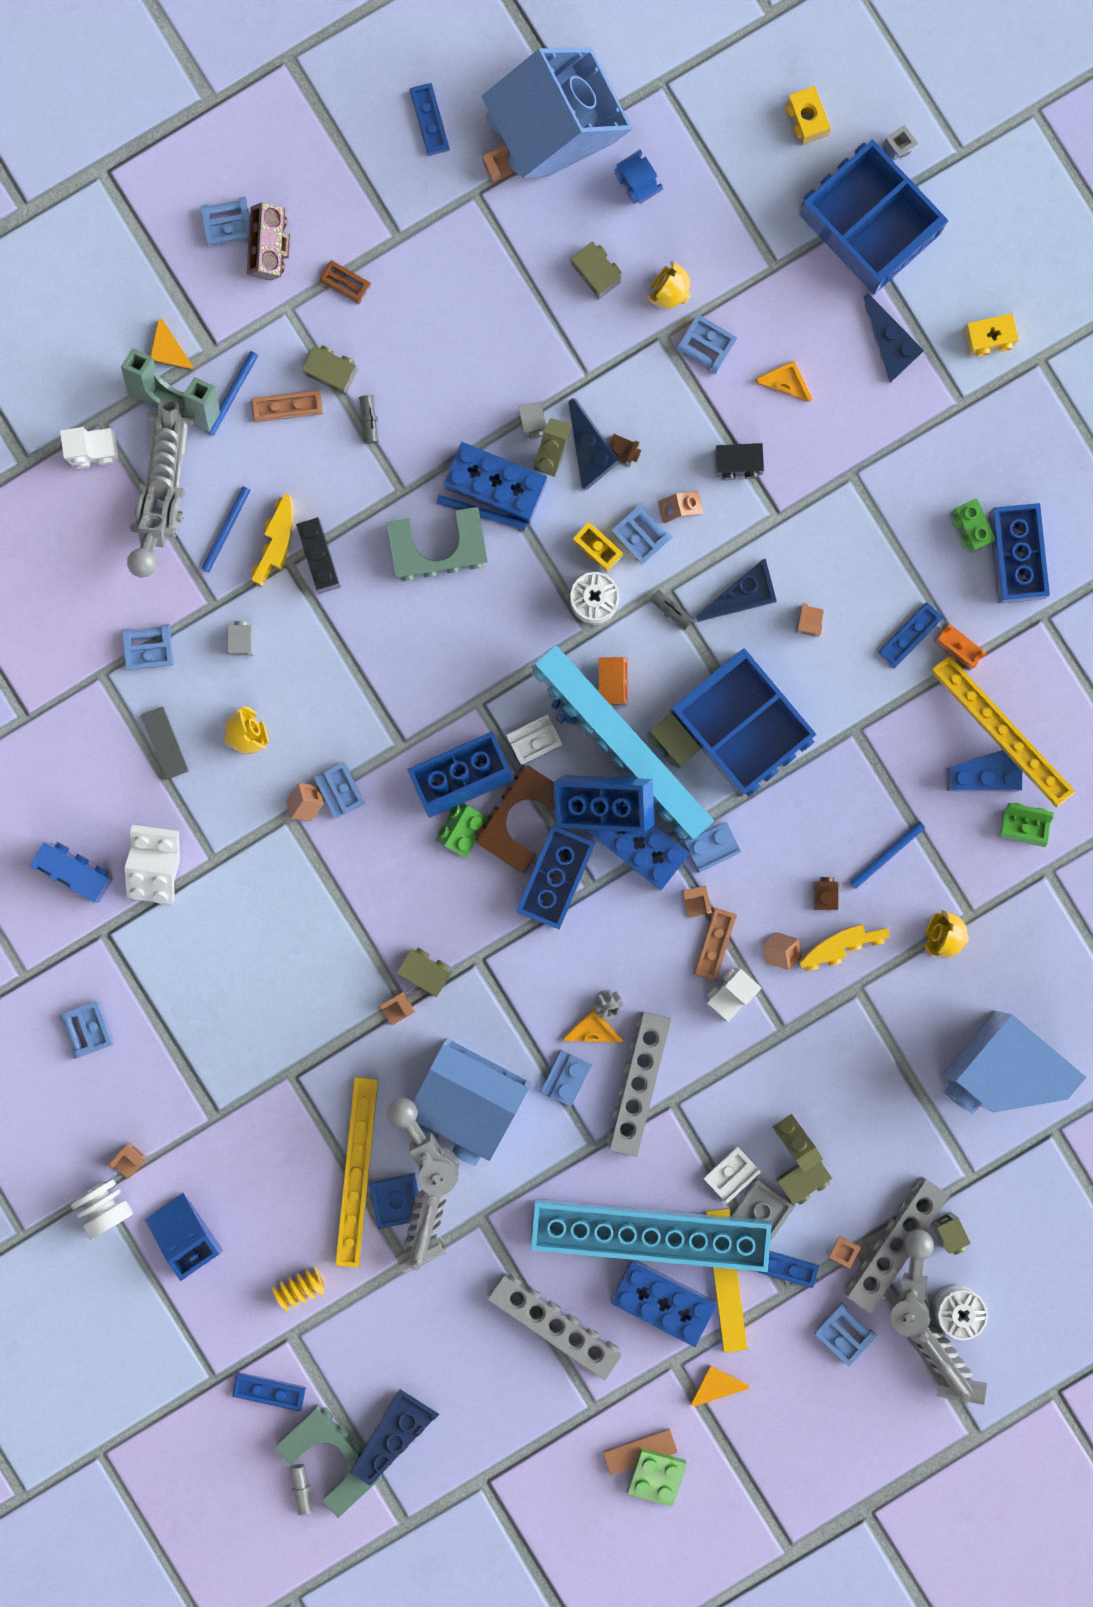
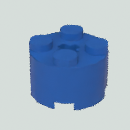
(638, 177)

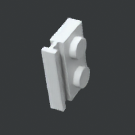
(534, 740)
(732, 1174)

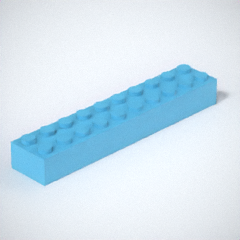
(620, 741)
(651, 1235)

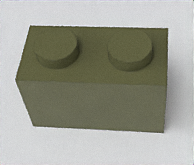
(596, 269)
(330, 369)
(552, 447)
(674, 741)
(424, 972)
(797, 1143)
(800, 1184)
(951, 1233)

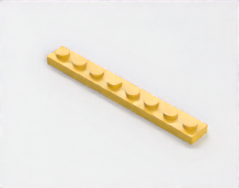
(1003, 731)
(357, 1172)

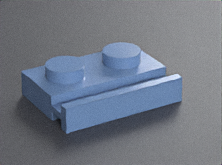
(339, 790)
(713, 847)
(566, 1078)

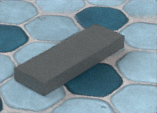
(165, 743)

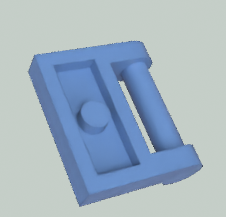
(227, 228)
(710, 337)
(636, 539)
(148, 655)
(93, 1028)
(840, 1340)

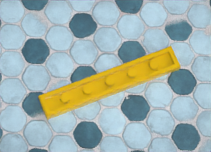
(729, 1302)

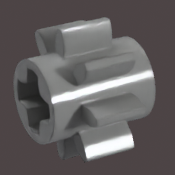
(608, 1003)

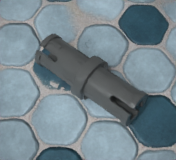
(368, 419)
(671, 609)

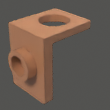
(683, 505)

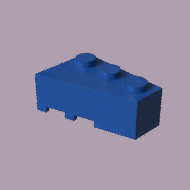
(987, 773)
(72, 871)

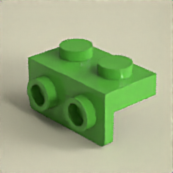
(972, 525)
(1026, 824)
(461, 828)

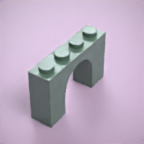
(146, 385)
(409, 561)
(320, 1428)

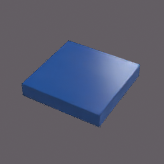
(394, 1199)

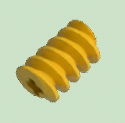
(299, 1290)

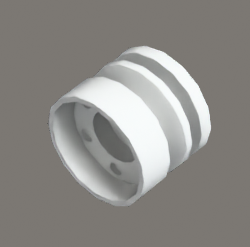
(594, 612)
(101, 1208)
(946, 1309)

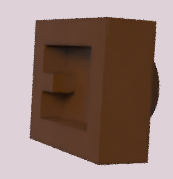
(625, 449)
(826, 894)

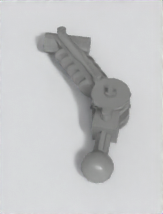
(166, 454)
(436, 1177)
(912, 1319)

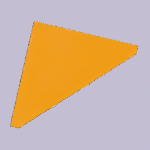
(167, 350)
(786, 380)
(593, 1029)
(717, 1385)

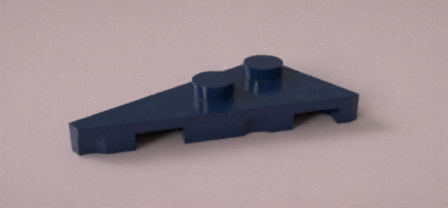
(895, 344)
(592, 450)
(748, 592)

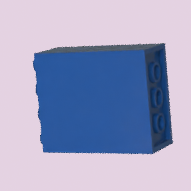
(872, 216)
(743, 723)

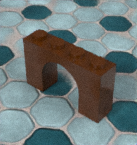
(495, 836)

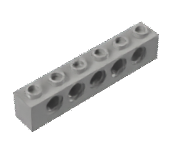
(631, 1143)
(869, 1297)
(599, 1365)

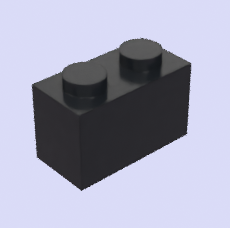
(739, 461)

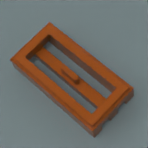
(362, 291)

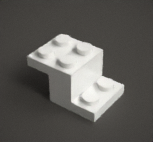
(152, 864)

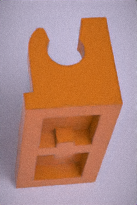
(959, 646)
(614, 679)

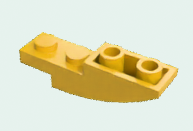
(280, 532)
(833, 947)

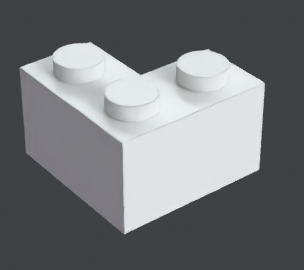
(89, 447)
(733, 993)

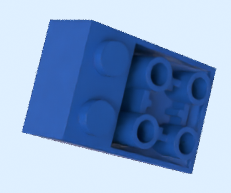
(183, 1237)

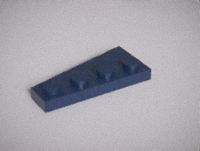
(394, 1433)

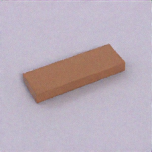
(287, 406)
(715, 944)
(625, 1455)

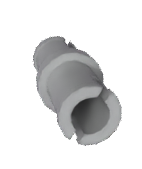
(301, 1489)

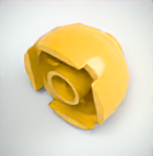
(670, 287)
(244, 732)
(946, 935)

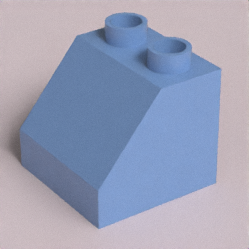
(555, 111)
(1008, 1069)
(468, 1101)

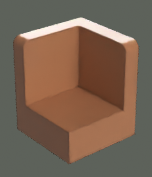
(497, 164)
(810, 621)
(304, 802)
(696, 901)
(782, 951)
(397, 1008)
(128, 1160)
(844, 1251)

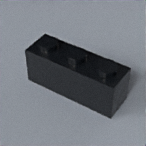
(318, 555)

